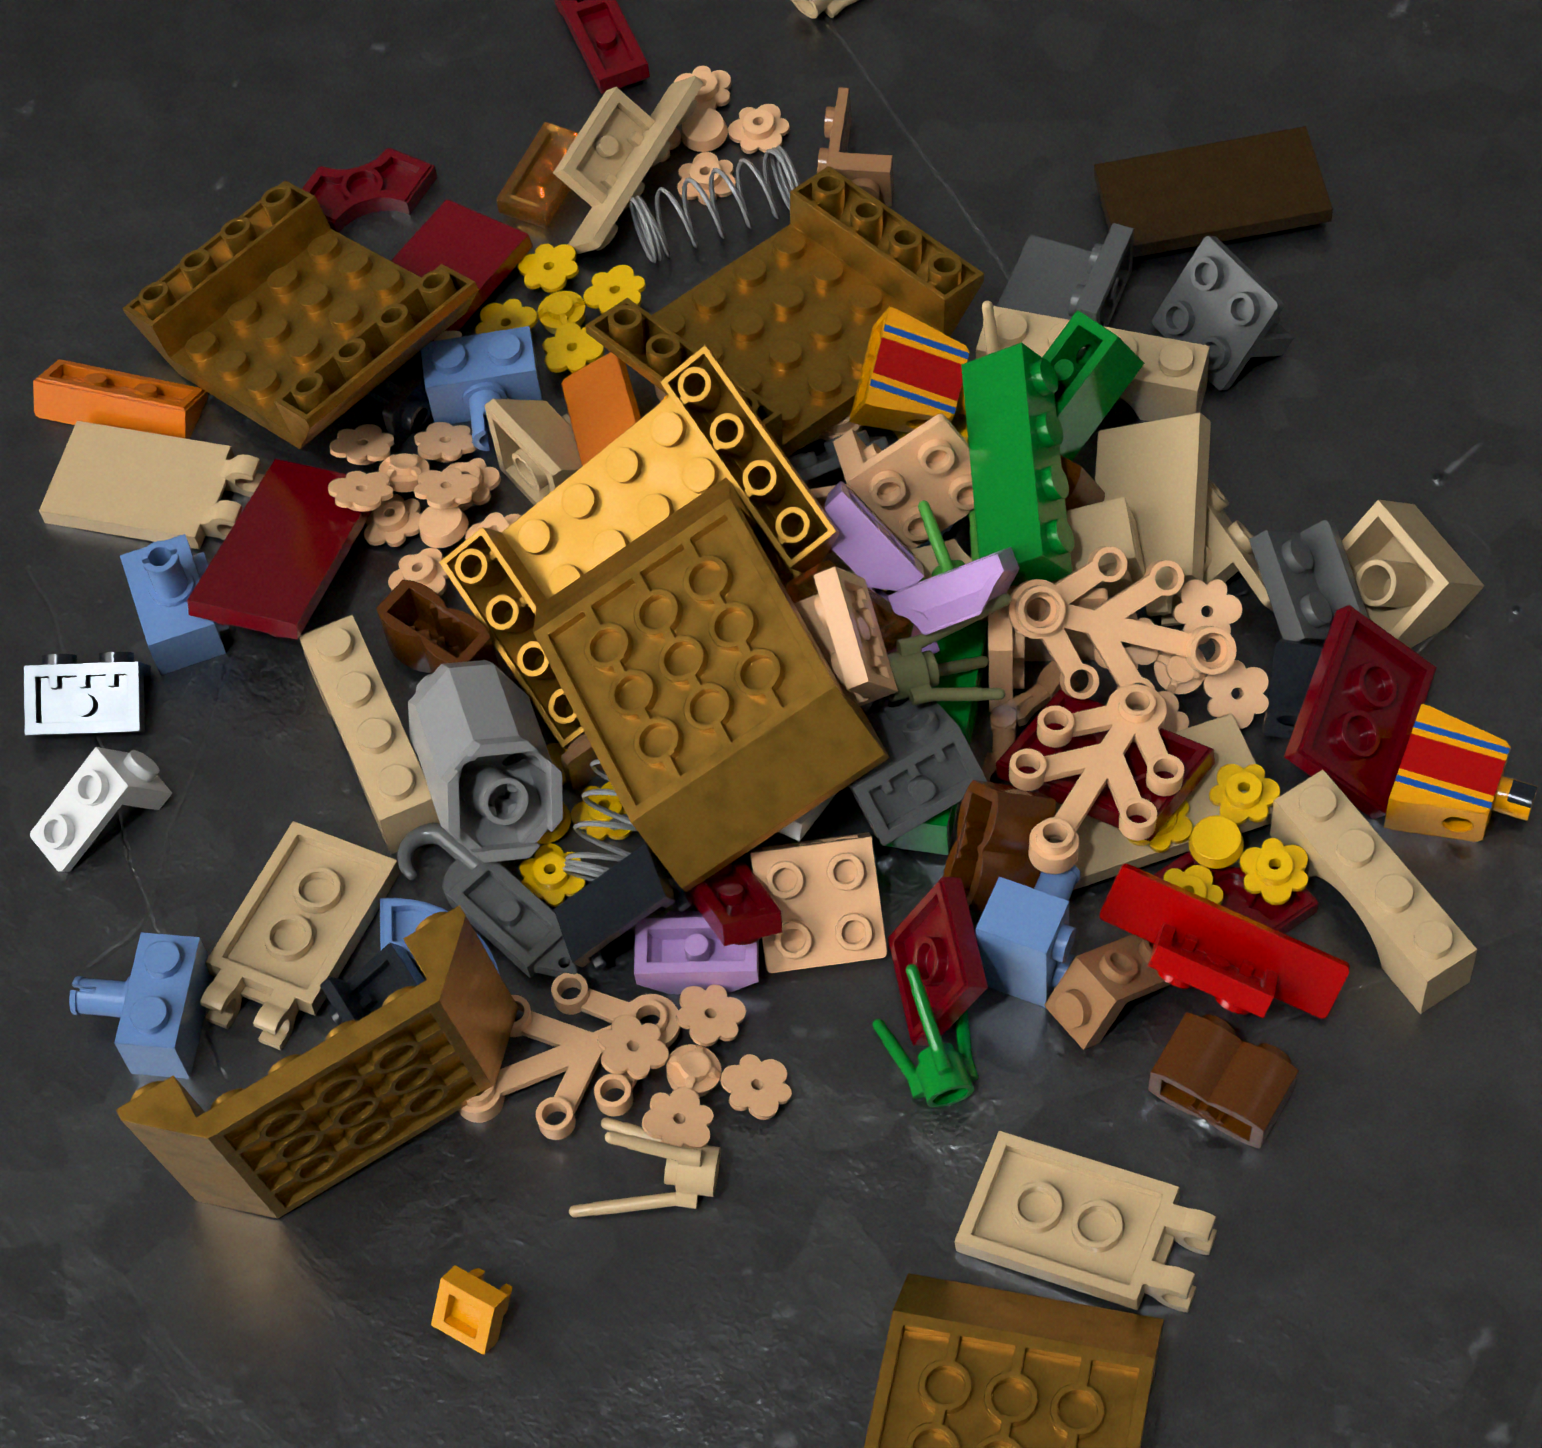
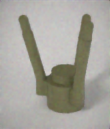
(918, 670)

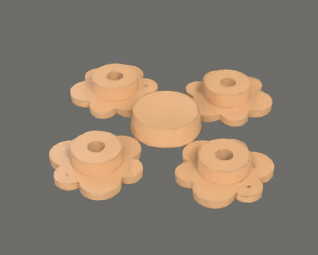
(707, 130)
(403, 471)
(437, 527)
(1179, 678)
(693, 1068)

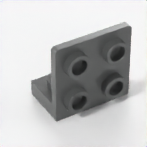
(1063, 278)
(925, 769)

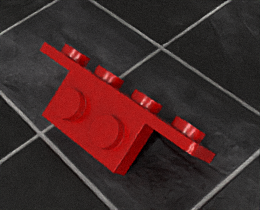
(1221, 949)

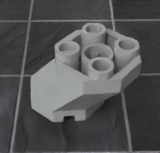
(484, 760)

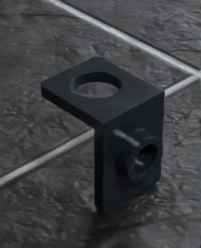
(1289, 682)

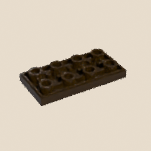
(1215, 191)

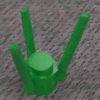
(943, 1073)

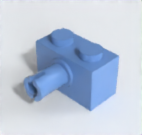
(473, 370)
(160, 584)
(1028, 936)
(155, 1004)

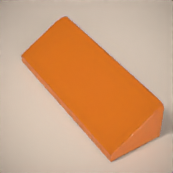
(116, 399)
(600, 404)

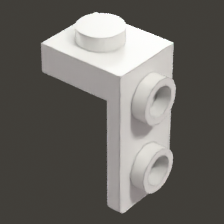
(92, 799)

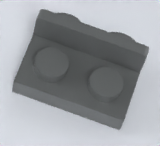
(1306, 579)

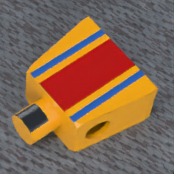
(908, 375)
(1454, 780)

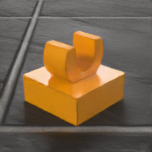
(470, 1308)

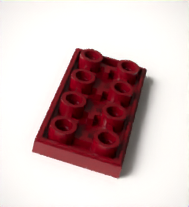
(279, 553)

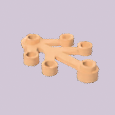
(1109, 626)
(1097, 766)
(574, 1052)

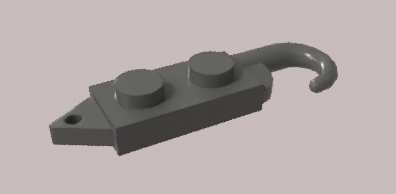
(495, 904)

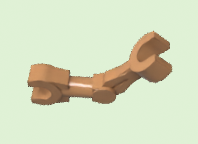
(1017, 712)

